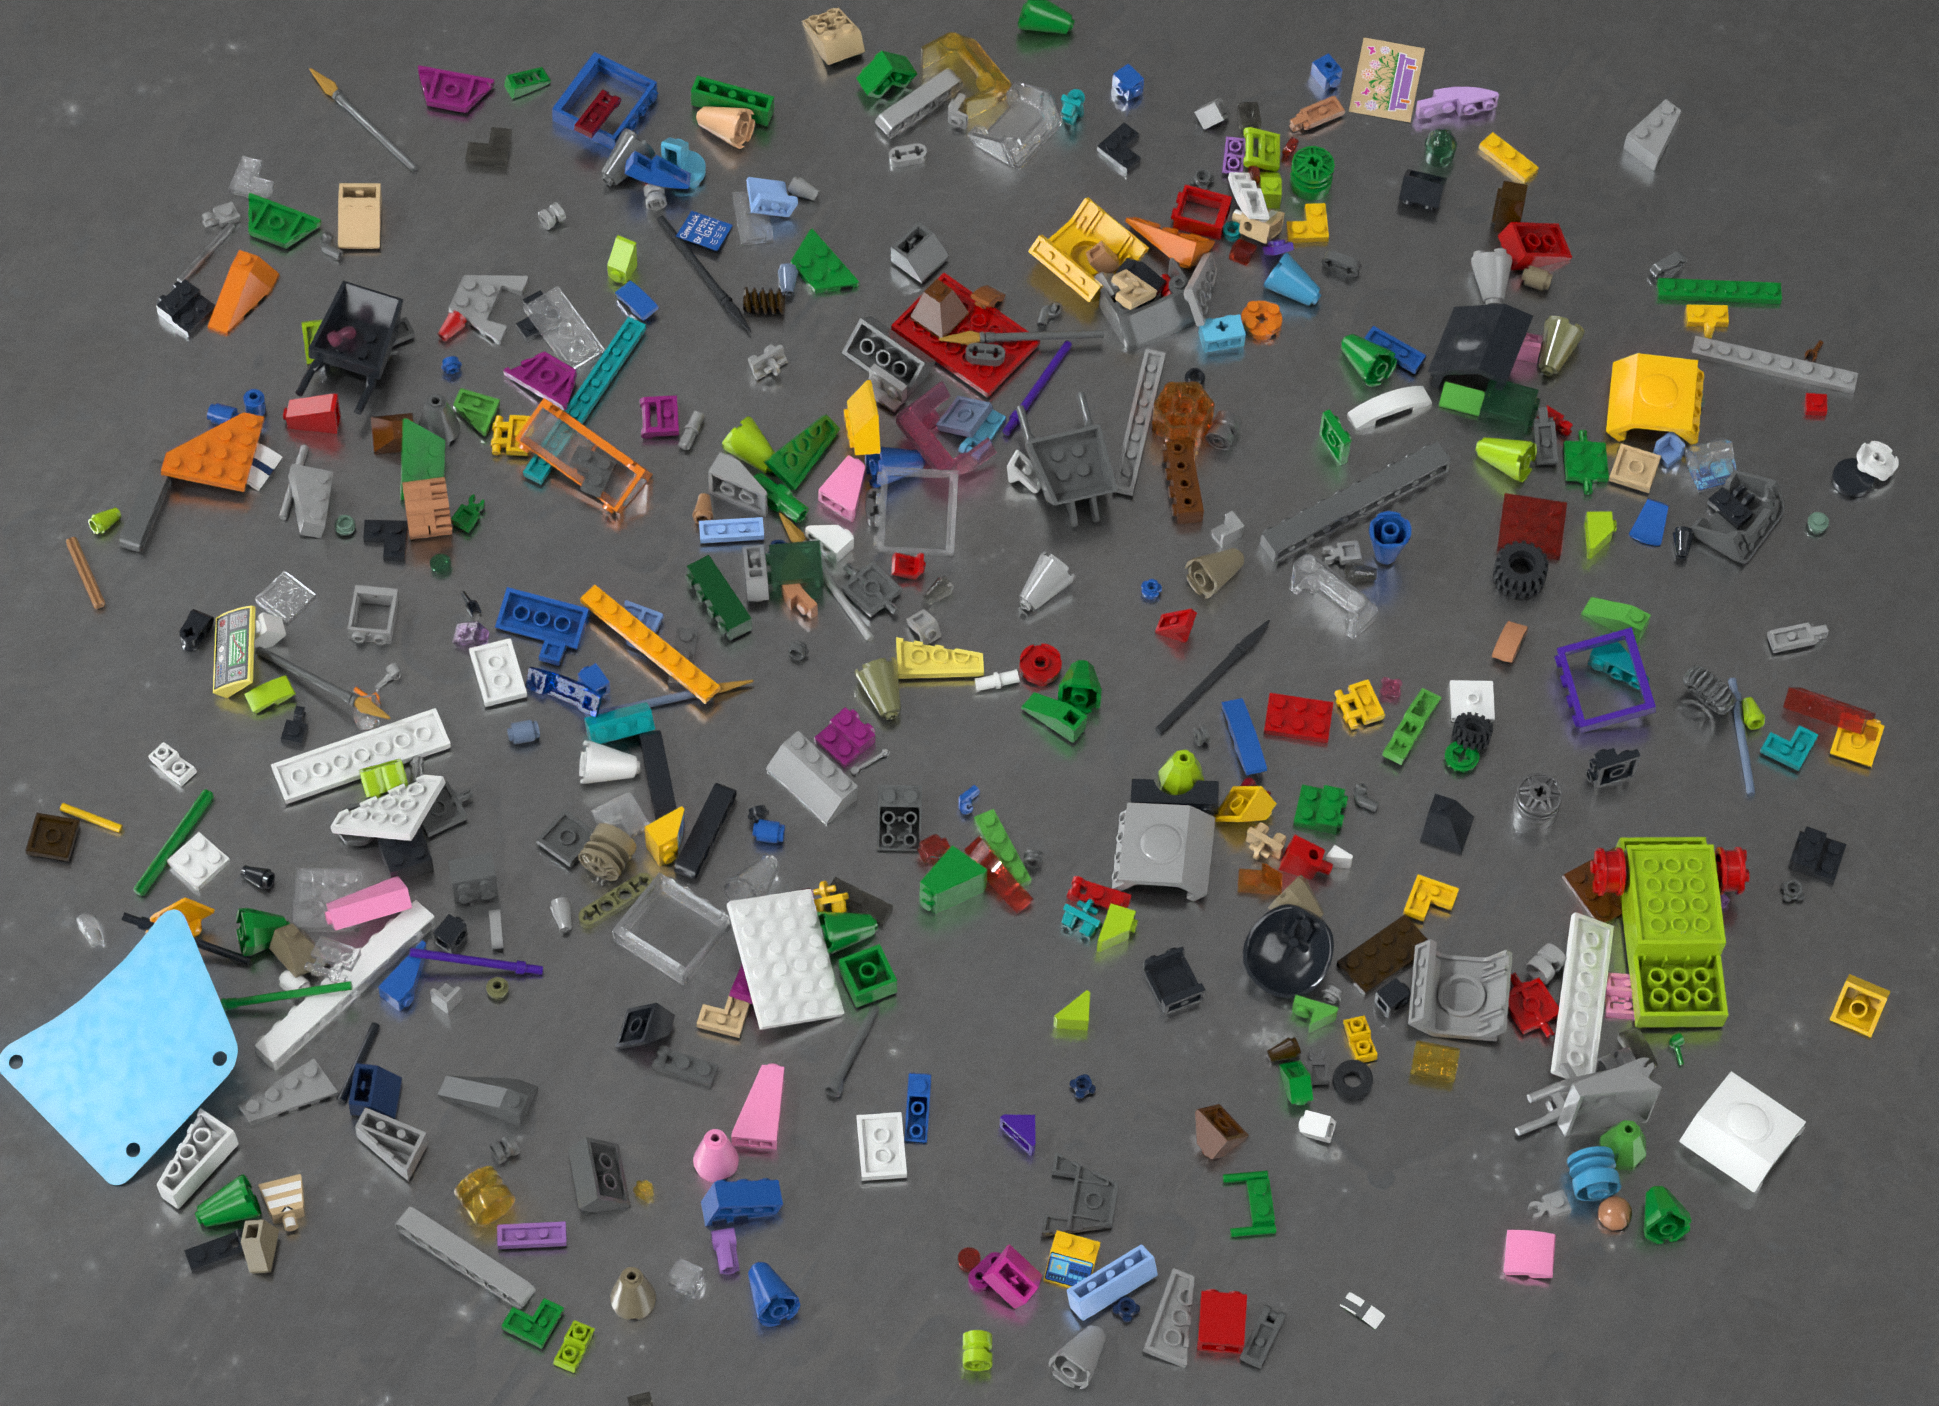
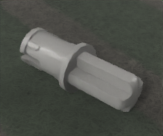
(691, 430)

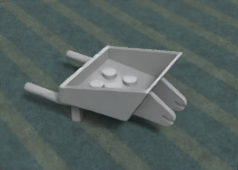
(1598, 1099)

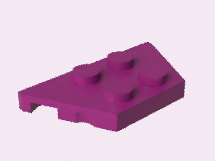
(452, 89)
(545, 377)

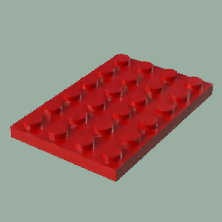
(952, 355)

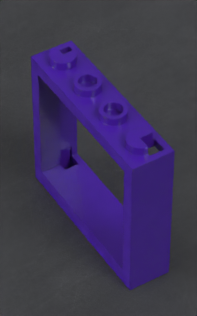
(1617, 716)

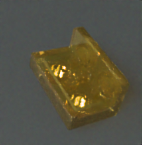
(1435, 1061)

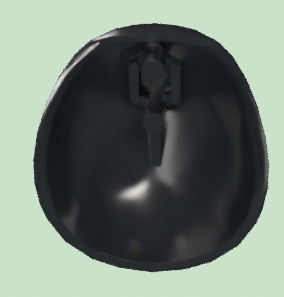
(1288, 951)

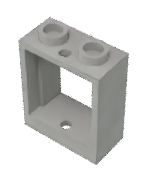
(373, 596)

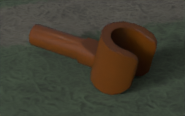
(1813, 352)

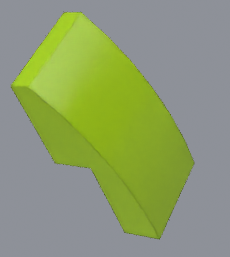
(271, 692)
(574, 1346)

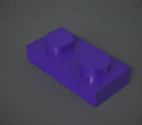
(1277, 247)

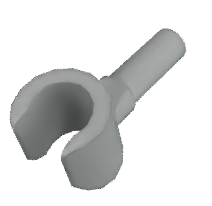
(393, 673)

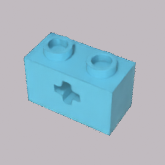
(1222, 333)

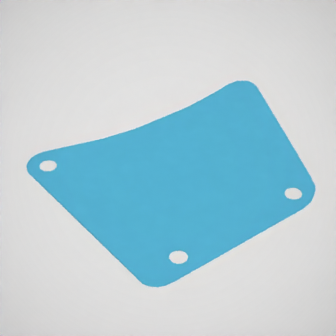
(129, 1053)

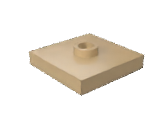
(1634, 468)

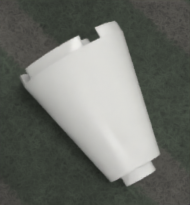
(606, 764)

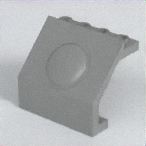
(1164, 848)
(1459, 994)

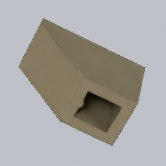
(259, 1245)

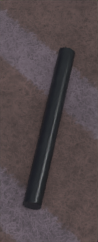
(362, 1053)

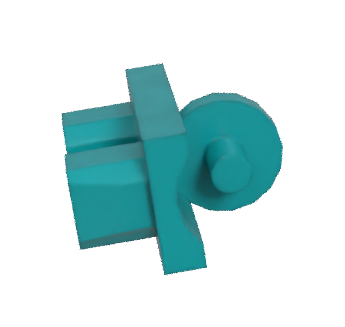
(1072, 106)
(1090, 923)

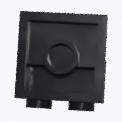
(185, 307)
(1611, 768)
(1817, 855)

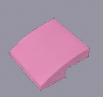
(1618, 987)
(1529, 1253)

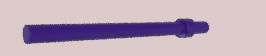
(1013, 419)
(519, 967)

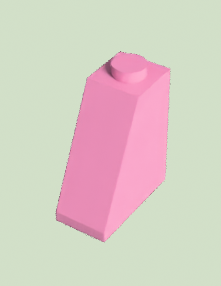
(844, 488)

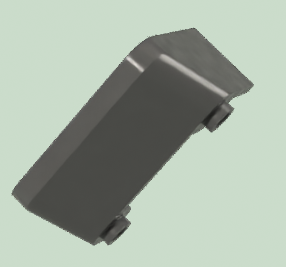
(1153, 321)

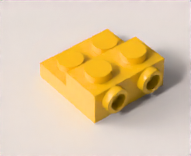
(1858, 747)

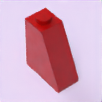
(314, 414)

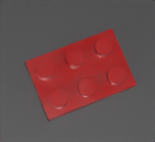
(1298, 718)

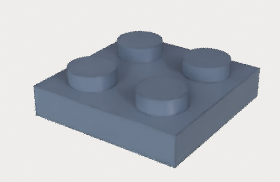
(964, 416)

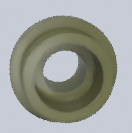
(497, 993)

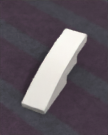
(1248, 196)

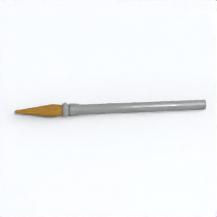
(797, 535)

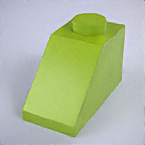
(1271, 188)
(622, 260)
(1598, 531)
(1116, 927)

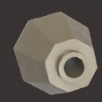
(1299, 894)

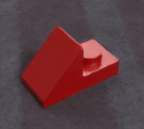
(1176, 624)

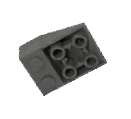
(899, 817)

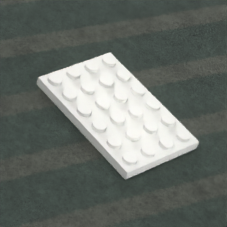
(785, 959)

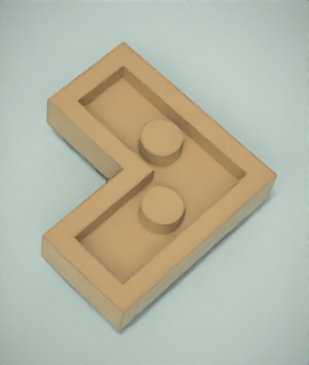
(1133, 289)
(724, 1021)

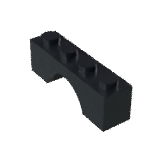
(1202, 796)

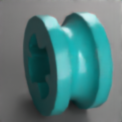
(1228, 235)

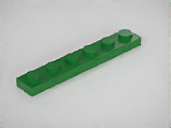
(1719, 291)

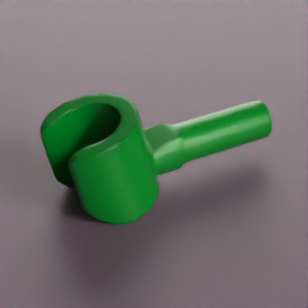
(1674, 1042)

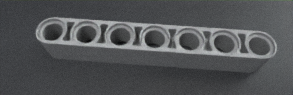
(465, 1257)

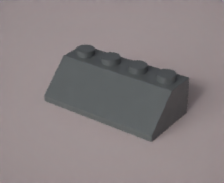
(877, 344)

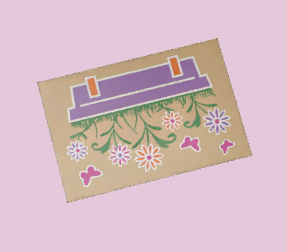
(1386, 80)

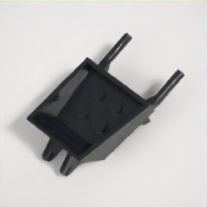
(376, 325)

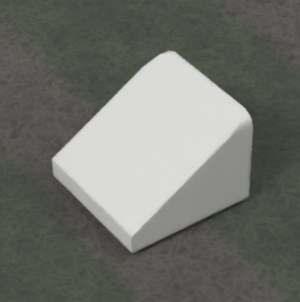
(1339, 858)

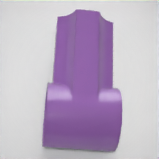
(725, 1246)

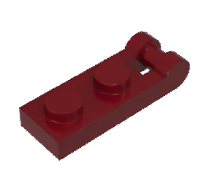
(597, 113)

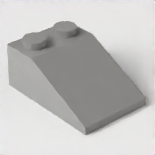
(735, 484)

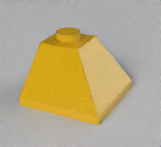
(1245, 805)

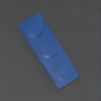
(1406, 355)

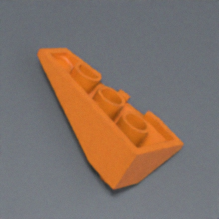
(1182, 247)
(244, 287)

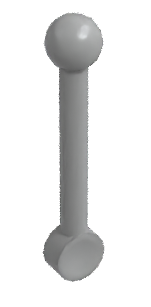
(855, 770)

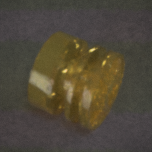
(484, 1196)

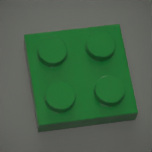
(1335, 437)

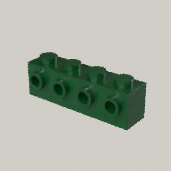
(719, 597)

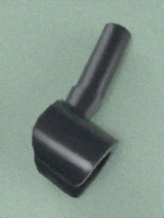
(471, 605)

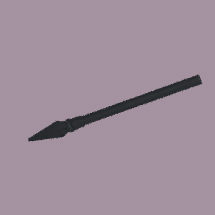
(722, 296)
(1235, 654)

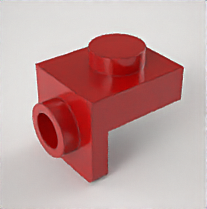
(908, 566)

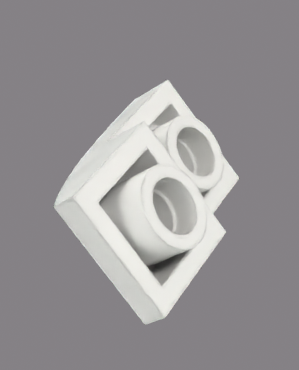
(172, 764)

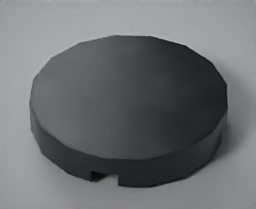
(1850, 480)

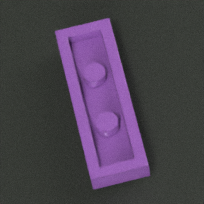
(531, 1235)

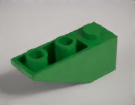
(1057, 715)

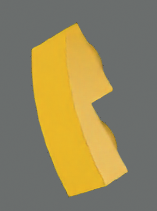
(1360, 1039)

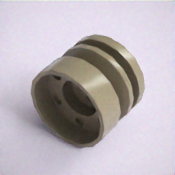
(607, 851)

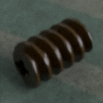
(764, 300)

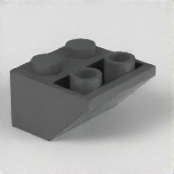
(918, 252)

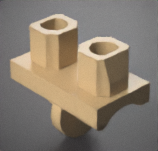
(1264, 845)

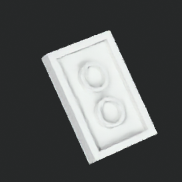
(497, 672)
(881, 1146)

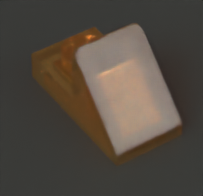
(1260, 881)

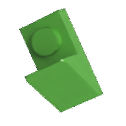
(1321, 1013)

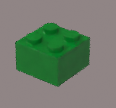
(867, 975)

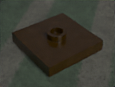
(52, 837)

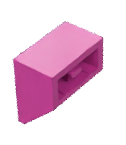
(1013, 1277)

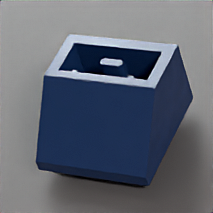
(374, 1089)

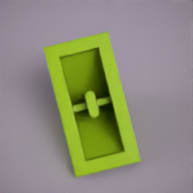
(1074, 1015)

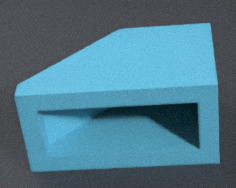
(675, 151)

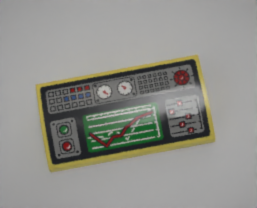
(234, 651)

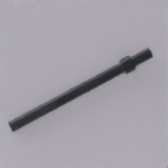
(145, 924)

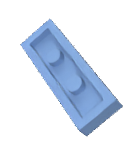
(731, 530)

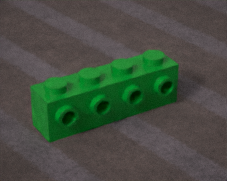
(719, 94)

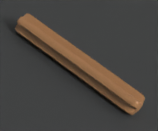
(85, 572)

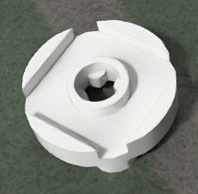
(1883, 467)

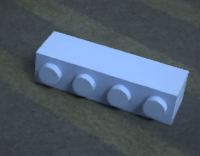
(1112, 1282)

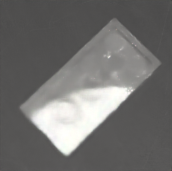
(564, 329)

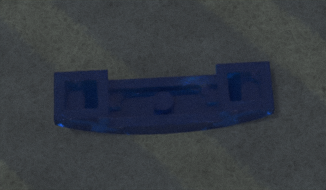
(565, 689)

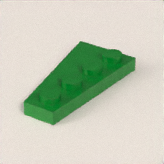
(799, 455)

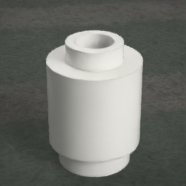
(289, 982)

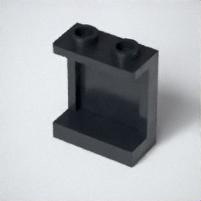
(1172, 980)

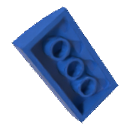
(542, 618)

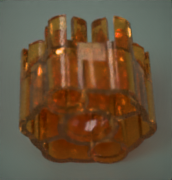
(1179, 399)

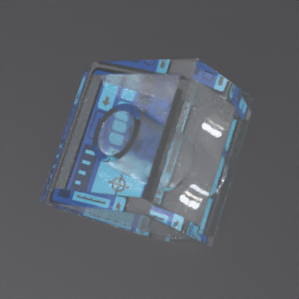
(1710, 463)

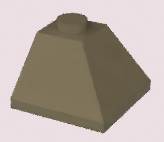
(293, 948)

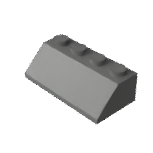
(813, 778)

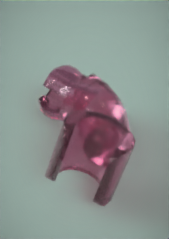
(335, 338)

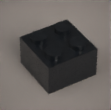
(406, 857)

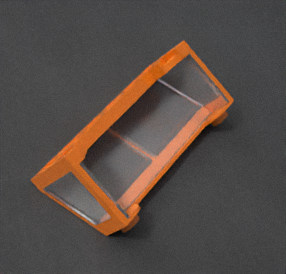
(555, 438)

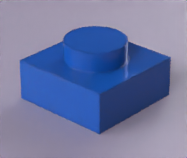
(552, 652)

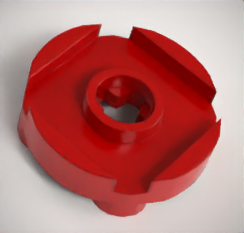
(1038, 653)

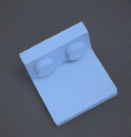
(770, 197)

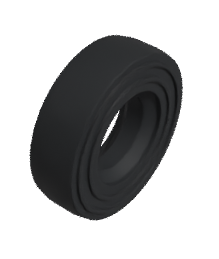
(1359, 1068)

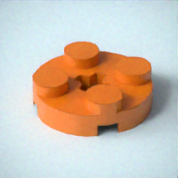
(1263, 309)

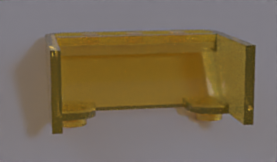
(990, 80)

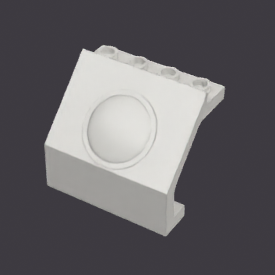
(1742, 1131)

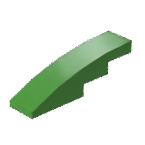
(1411, 726)

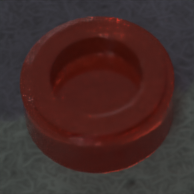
(1290, 147)
(1254, 174)
(968, 1258)

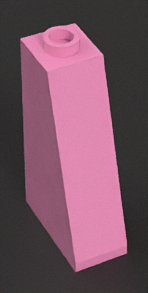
(369, 904)
(760, 1115)

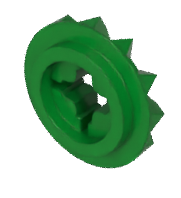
(1470, 761)

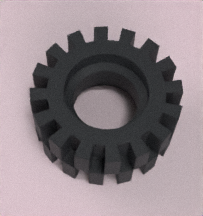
(1472, 731)

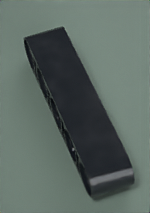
(657, 773)
(705, 831)

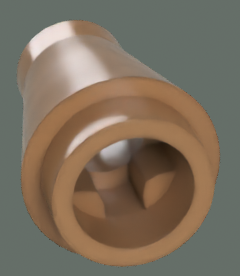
(703, 509)

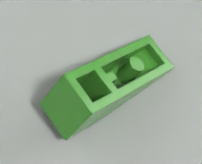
(1617, 616)

